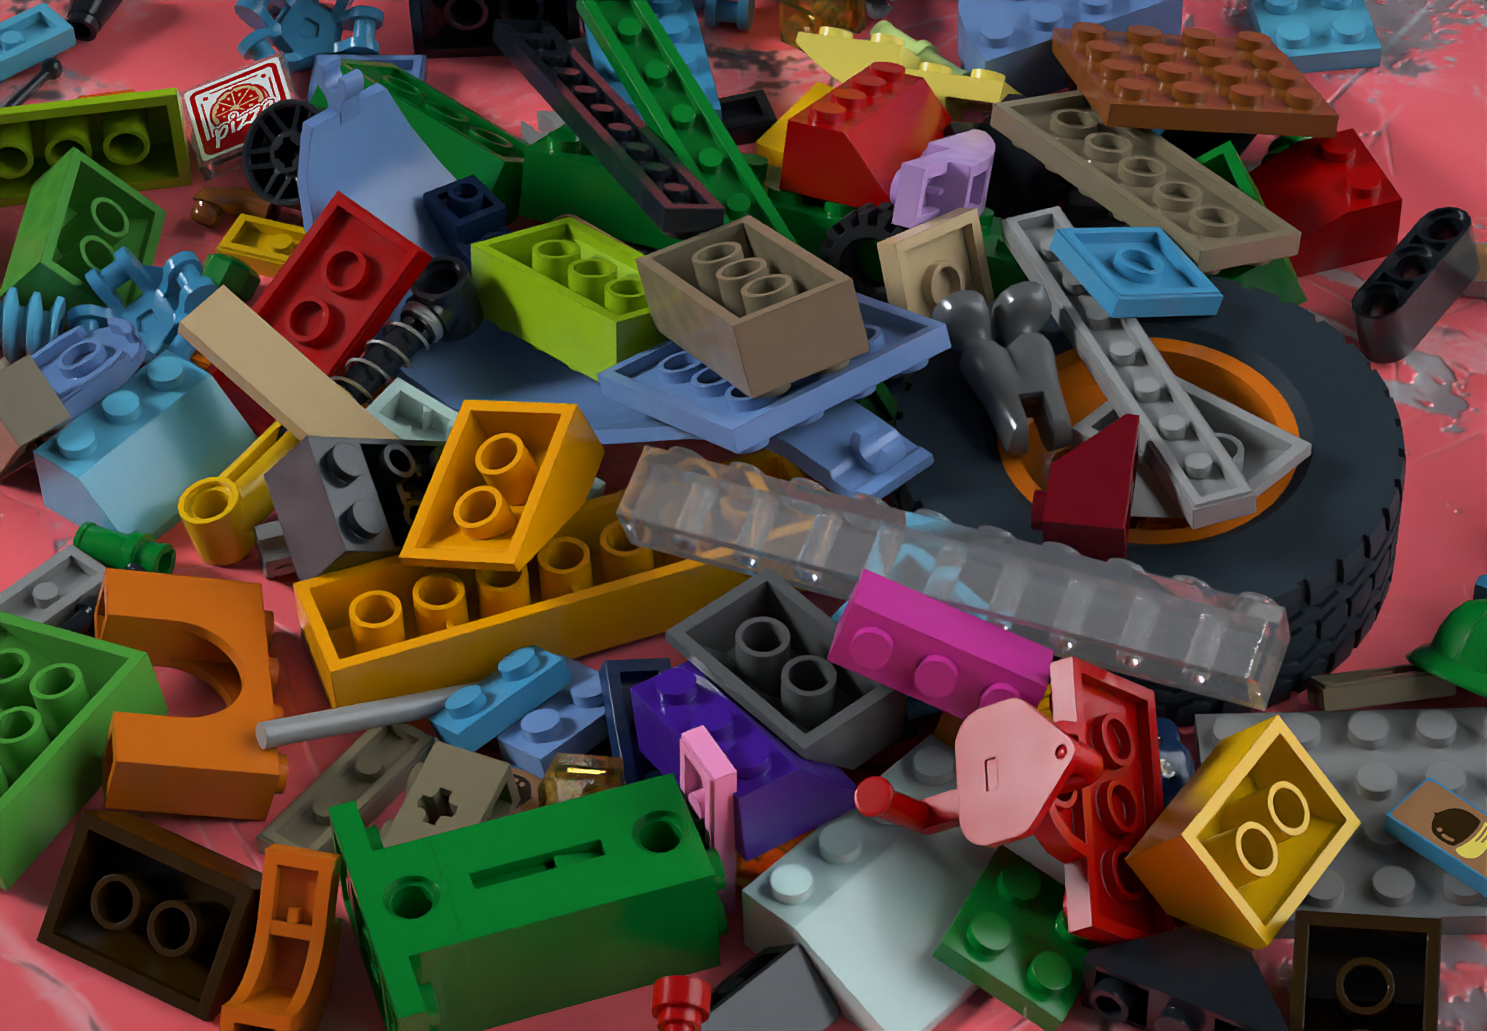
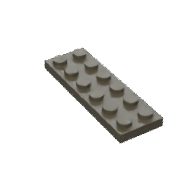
(1146, 182)

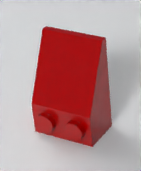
(1334, 198)

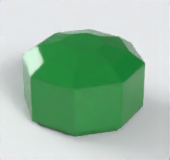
(233, 274)

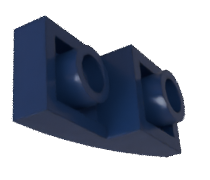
(466, 215)

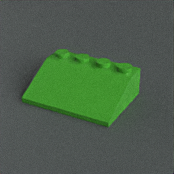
(54, 728)

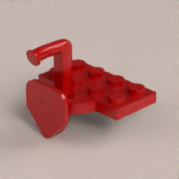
(1074, 783)

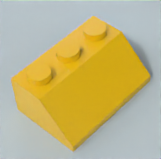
(1245, 836)

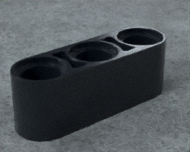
(1415, 285)

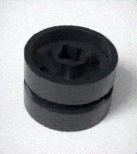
(273, 149)

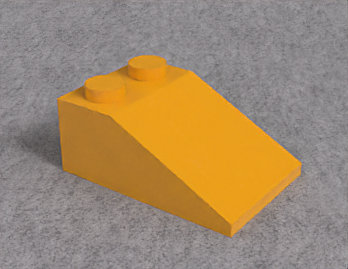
(504, 485)

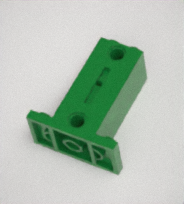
(532, 907)

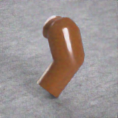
(214, 201)

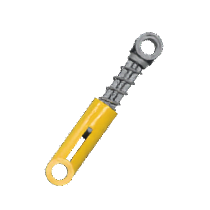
(226, 508)

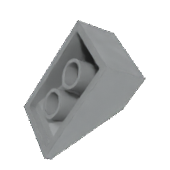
(1256, 446)

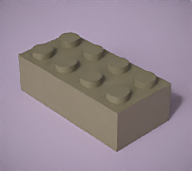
(754, 306)

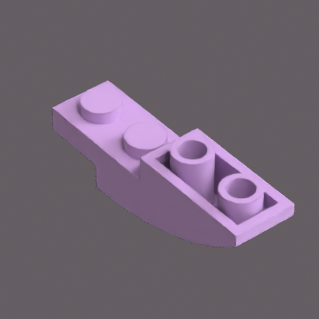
(945, 177)

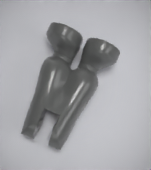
(1018, 371)

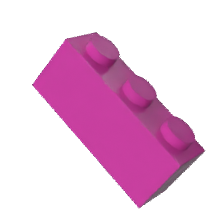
(935, 650)

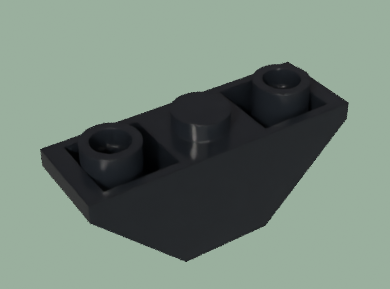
(1179, 985)

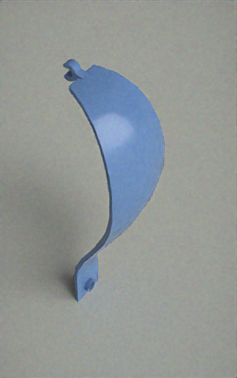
(386, 168)

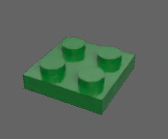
(1017, 940)

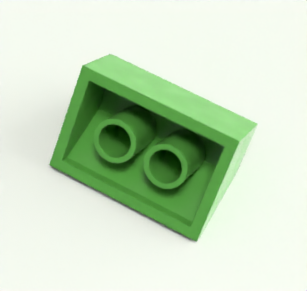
(74, 224)

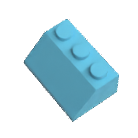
(142, 449)

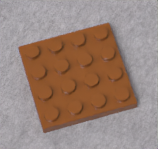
(1192, 81)

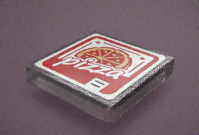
(225, 107)

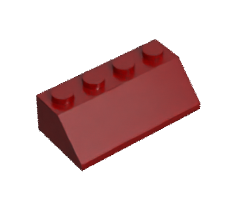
(860, 135)

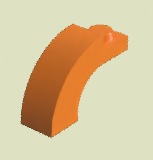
(292, 944)

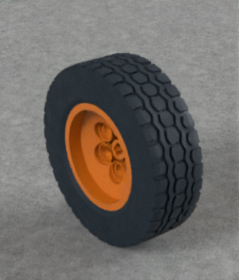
(1317, 535)

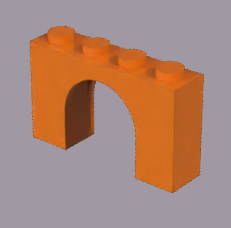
(222, 638)

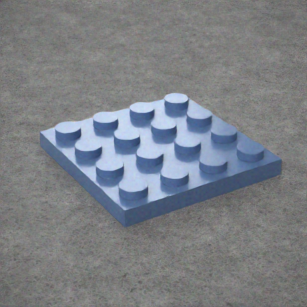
(693, 398)

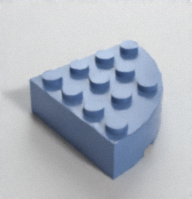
(1017, 34)

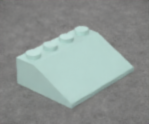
(877, 902)

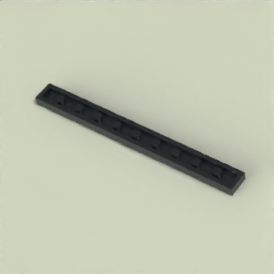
(609, 128)

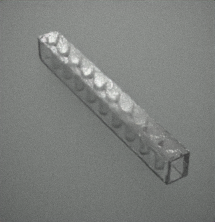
(1047, 592)

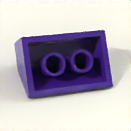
(776, 787)

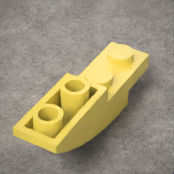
(845, 57)

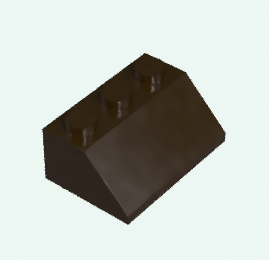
(154, 911)

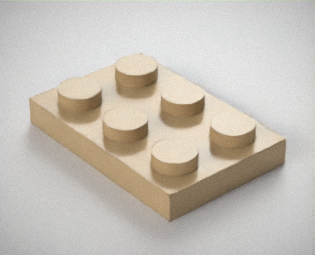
(934, 262)

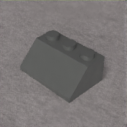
(771, 657)

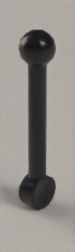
(50, 69)

